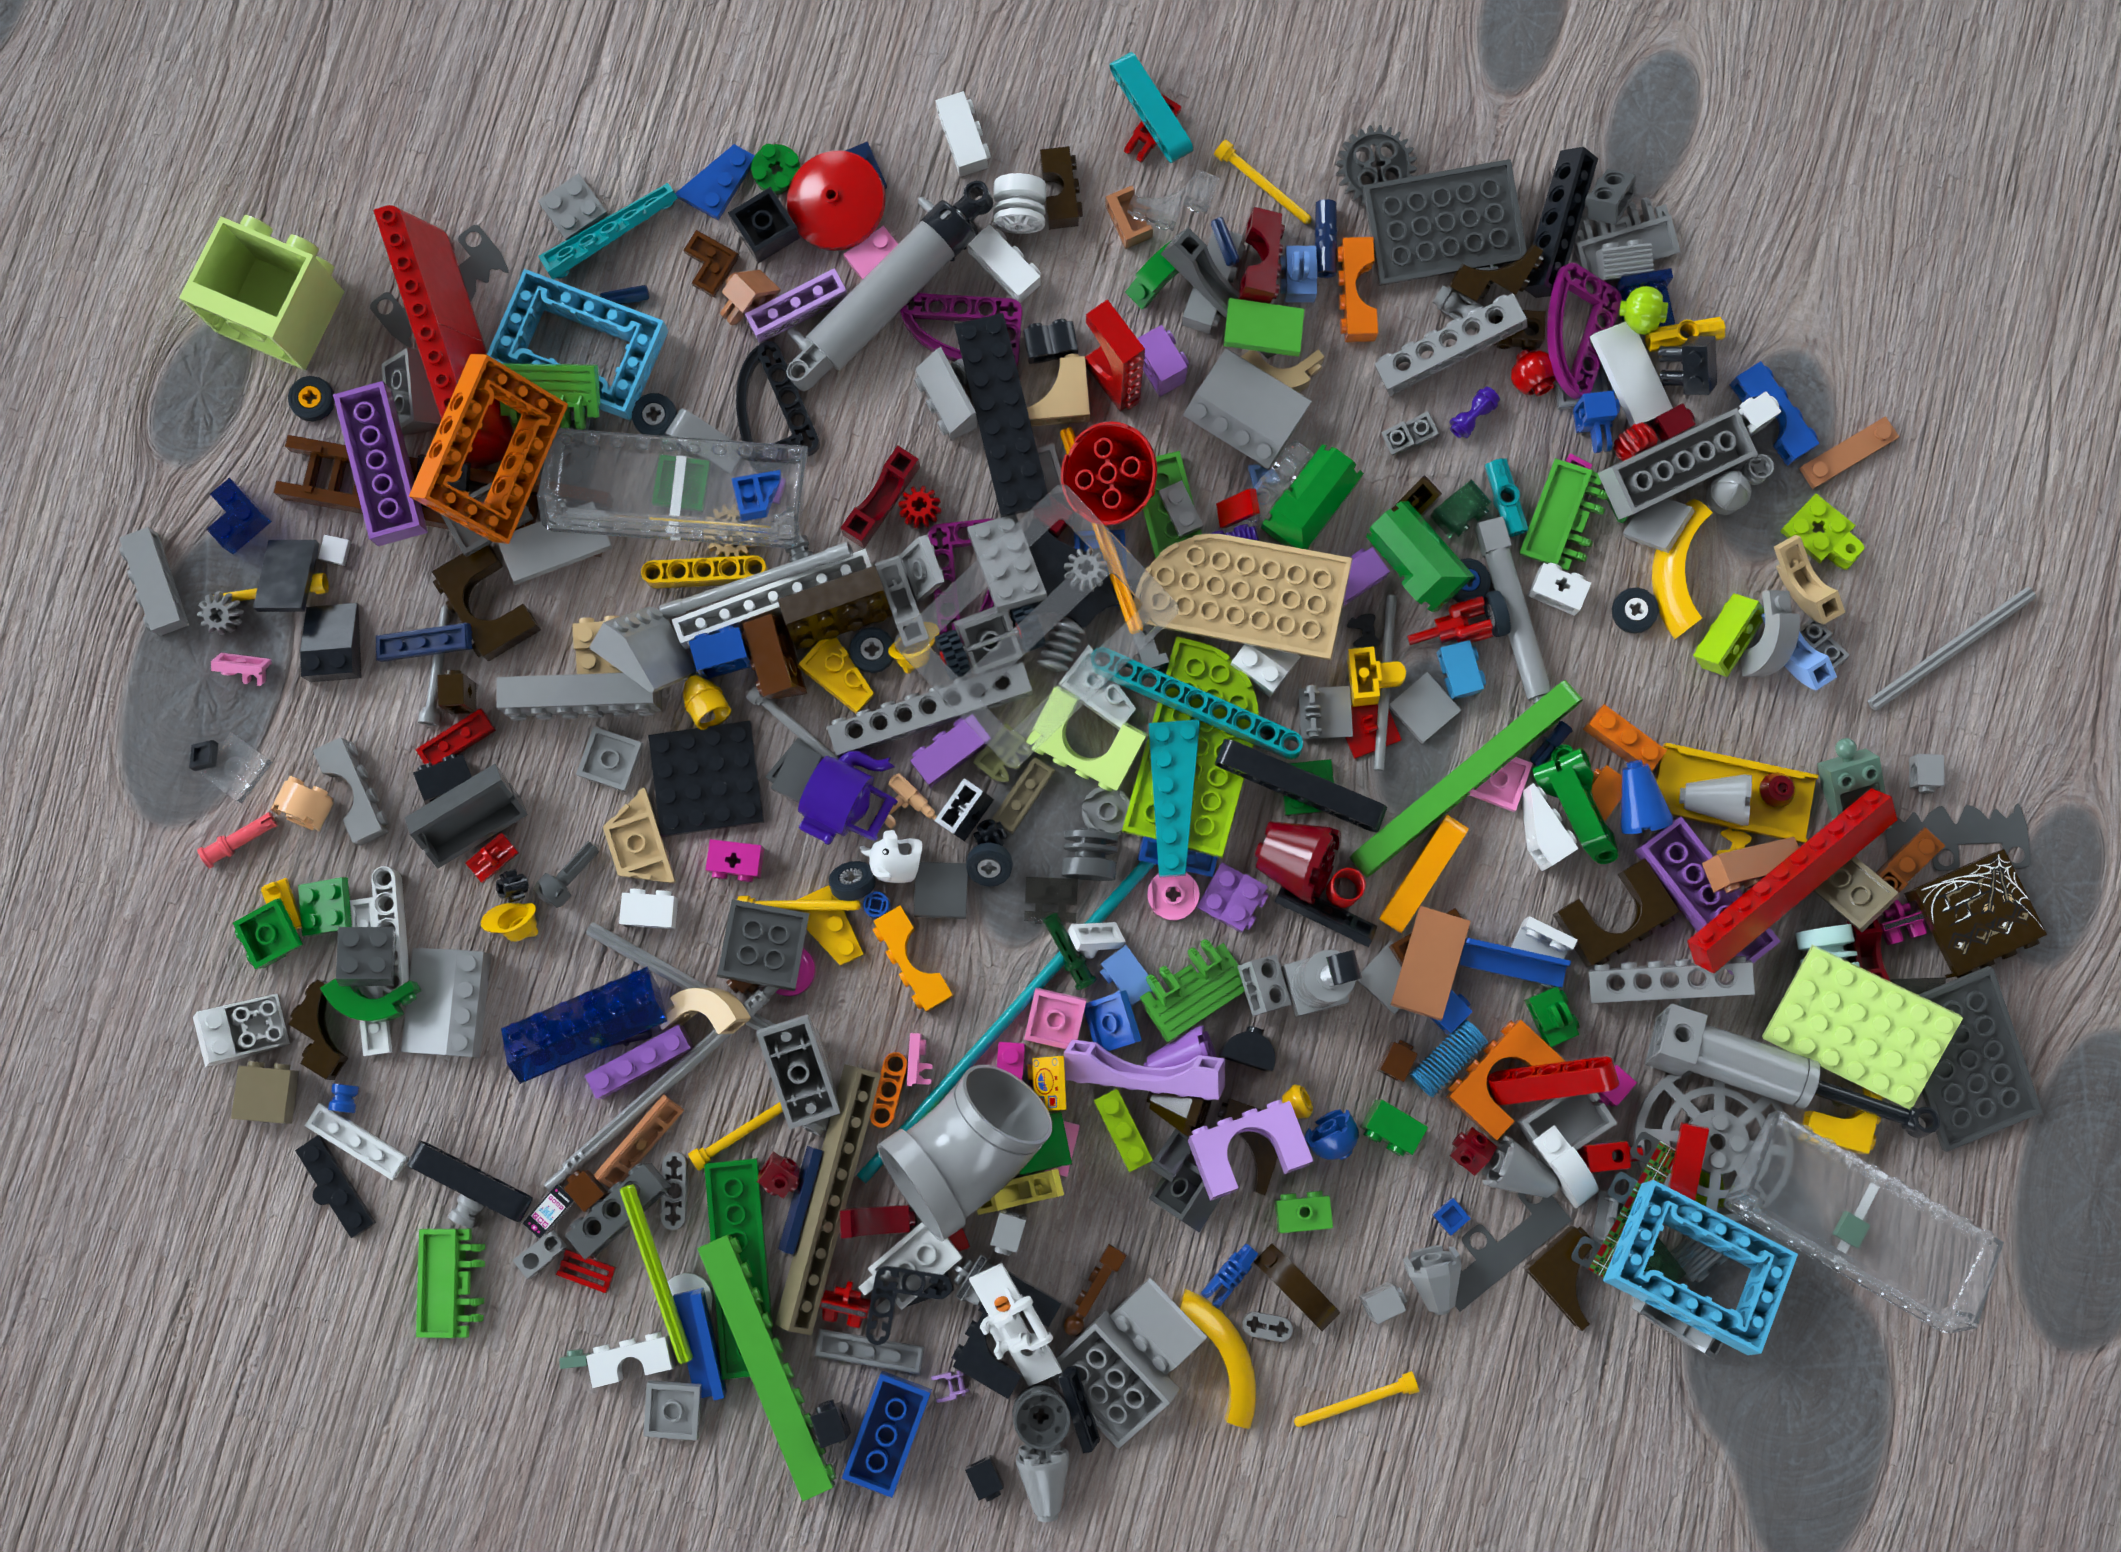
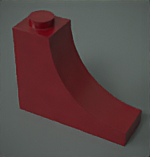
(876, 1220)

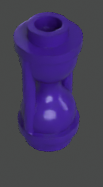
(1482, 404)

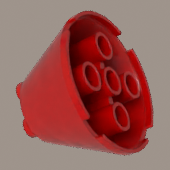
(1111, 471)

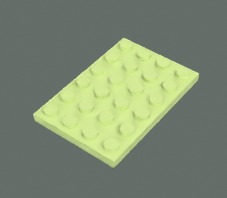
(1862, 1027)

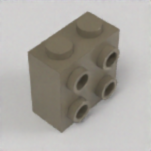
(265, 1093)

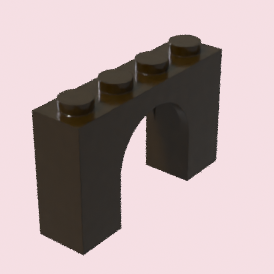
(489, 636)
(1652, 909)

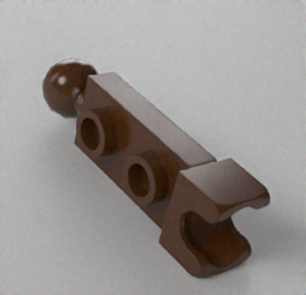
(1111, 1260)

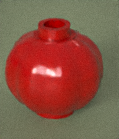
(1533, 372)

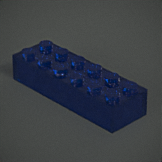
(583, 1025)

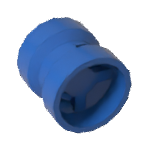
(878, 907)
(343, 1098)

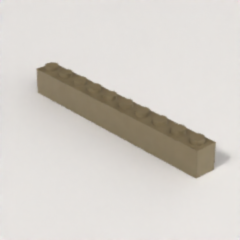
(829, 1196)

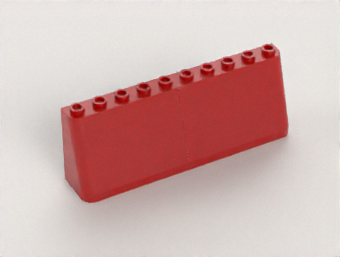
(440, 318)

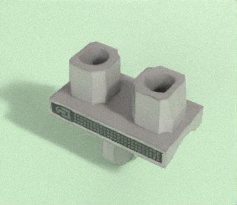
(966, 1291)

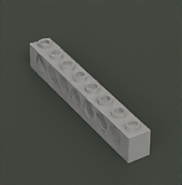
(920, 721)

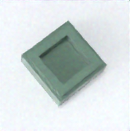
(1851, 1229)

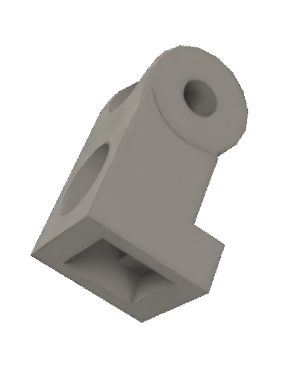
(1149, 654)
(540, 1254)

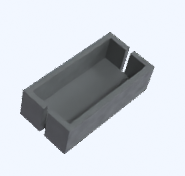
(465, 816)

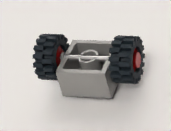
(977, 636)

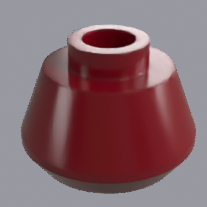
(1772, 793)

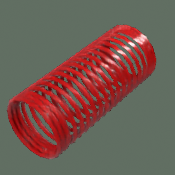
(1356, 877)

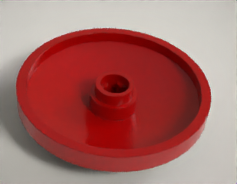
(852, 212)

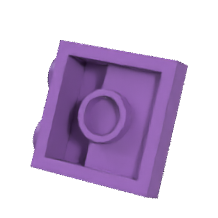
(1233, 898)

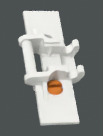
(1008, 1329)

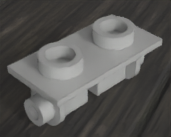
(1606, 1214)

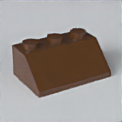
(773, 658)

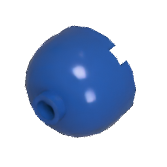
(1334, 1136)

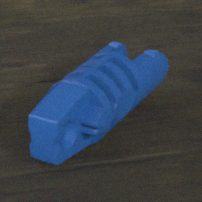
(1230, 1275)

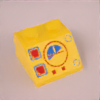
(1049, 1081)

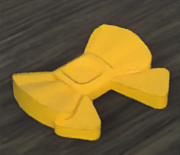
(1738, 839)

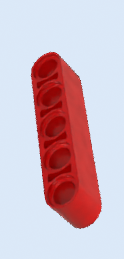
(1553, 1080)

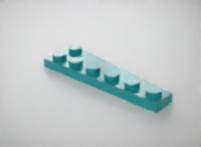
(584, 244)
(1173, 776)

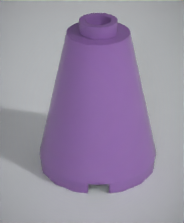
(1182, 1049)

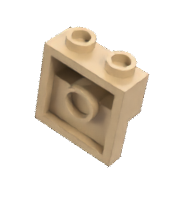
(587, 660)

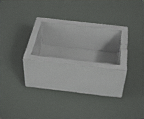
(1572, 1116)

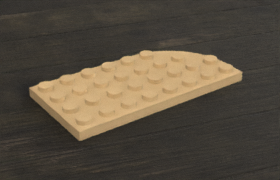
(1254, 592)

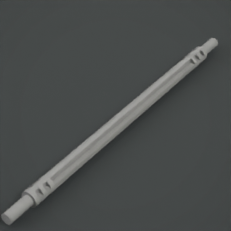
(653, 1093)

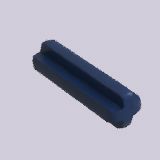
(1225, 241)
(627, 295)

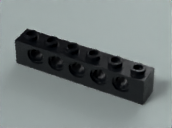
(1561, 216)

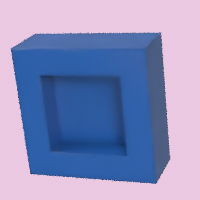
(1451, 1216)

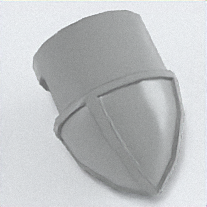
(1728, 492)

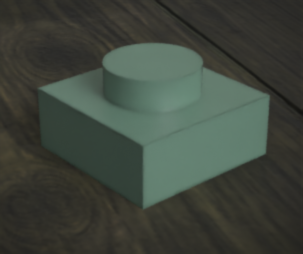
(573, 1359)

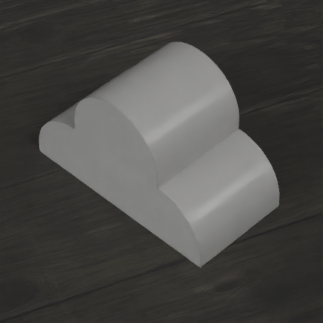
(799, 1070)

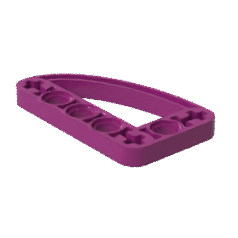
(947, 313)
(1566, 378)
(953, 541)

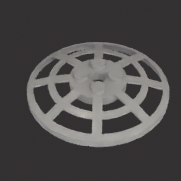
(1720, 1122)

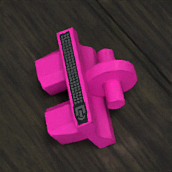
(1914, 922)

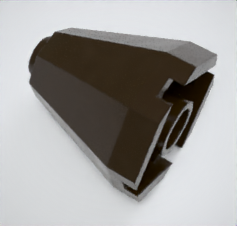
(1180, 1112)

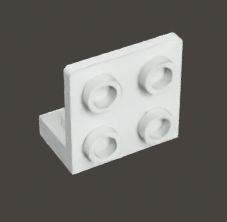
(1543, 939)

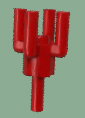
(1456, 624)

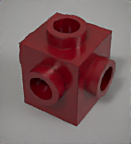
(1472, 1150)
(779, 1175)

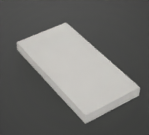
(1631, 373)

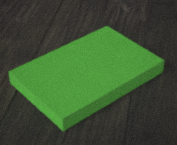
(1264, 327)

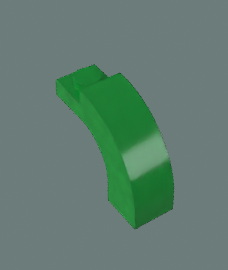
(1151, 279)
(356, 1005)

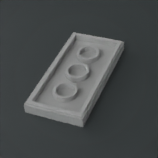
(539, 551)

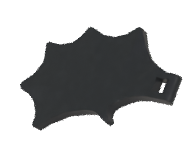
(1049, 559)

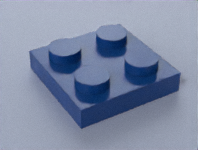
(1112, 1021)

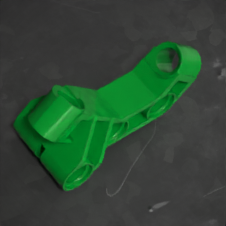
(1571, 780)

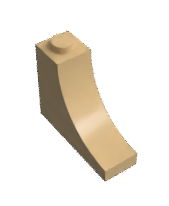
(1067, 399)

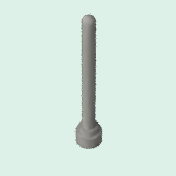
(755, 698)
(429, 714)

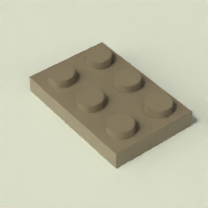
(1857, 893)

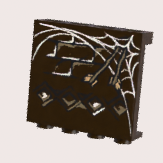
(1978, 913)

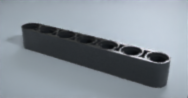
(1301, 785)

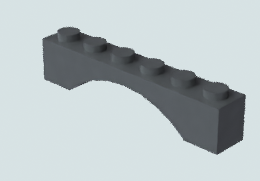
(1192, 259)

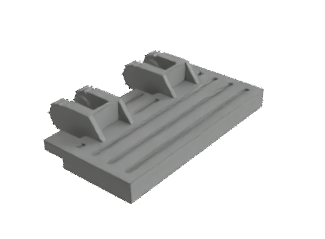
(1658, 232)

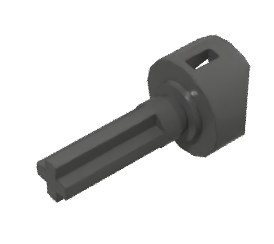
(554, 889)

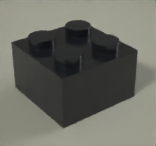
(764, 225)

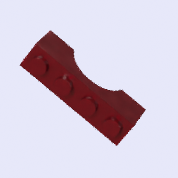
(1264, 234)
(870, 514)

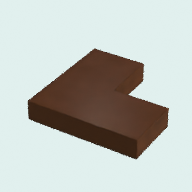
(716, 261)

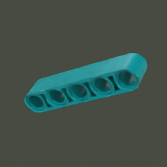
(1151, 107)

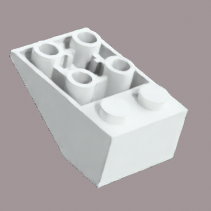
(1544, 833)
(240, 1029)

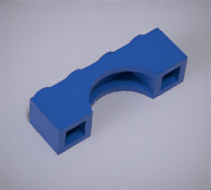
(1794, 435)

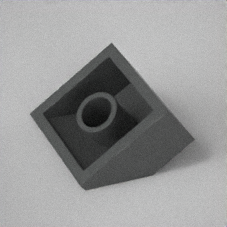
(1185, 1197)

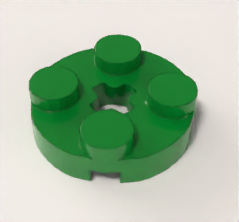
(770, 156)

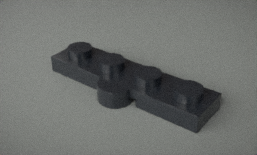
(334, 1187)

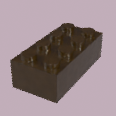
(835, 607)

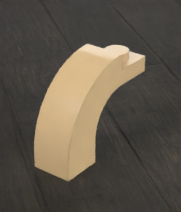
(1294, 377)
(1805, 587)
(720, 1007)

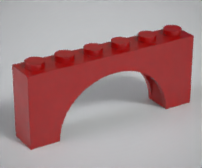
(1118, 360)

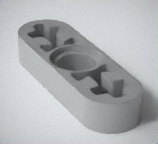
(682, 1211)

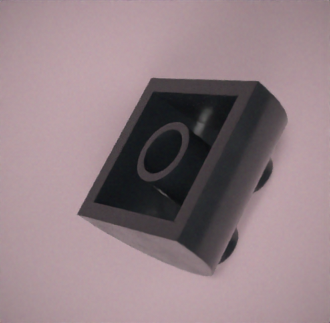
(1250, 1049)

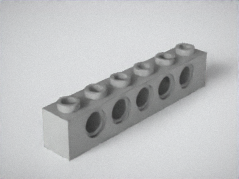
(1444, 357)
(1602, 991)

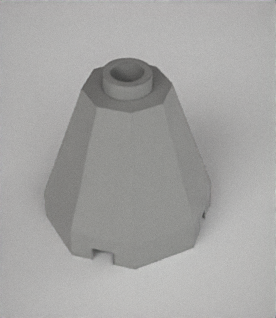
(1435, 1276)

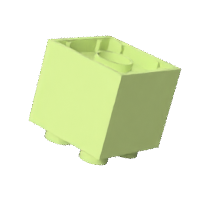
(263, 290)

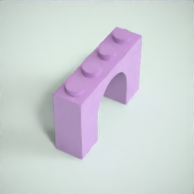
(1276, 1123)

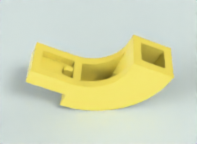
(1025, 1190)

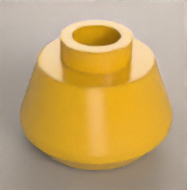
(1299, 1100)

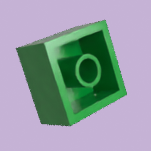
(1393, 1127)

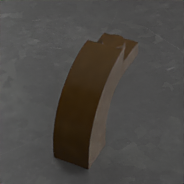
(1297, 1287)

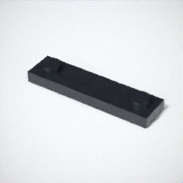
(1330, 917)

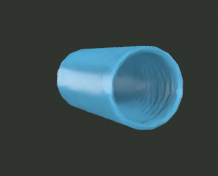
(1472, 1041)

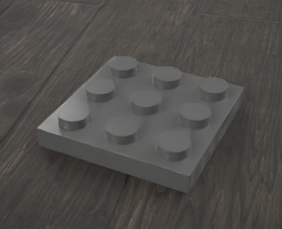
(763, 945)

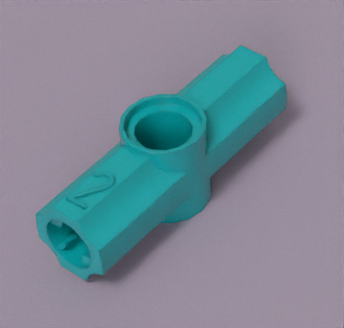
(1502, 482)

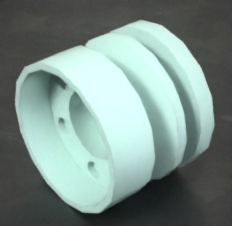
(1829, 939)

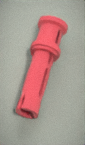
(227, 845)

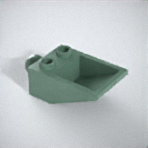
(1849, 776)

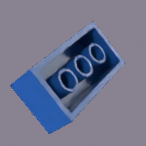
(887, 1434)

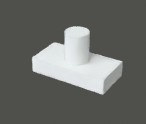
(1095, 937)

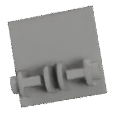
(1325, 712)

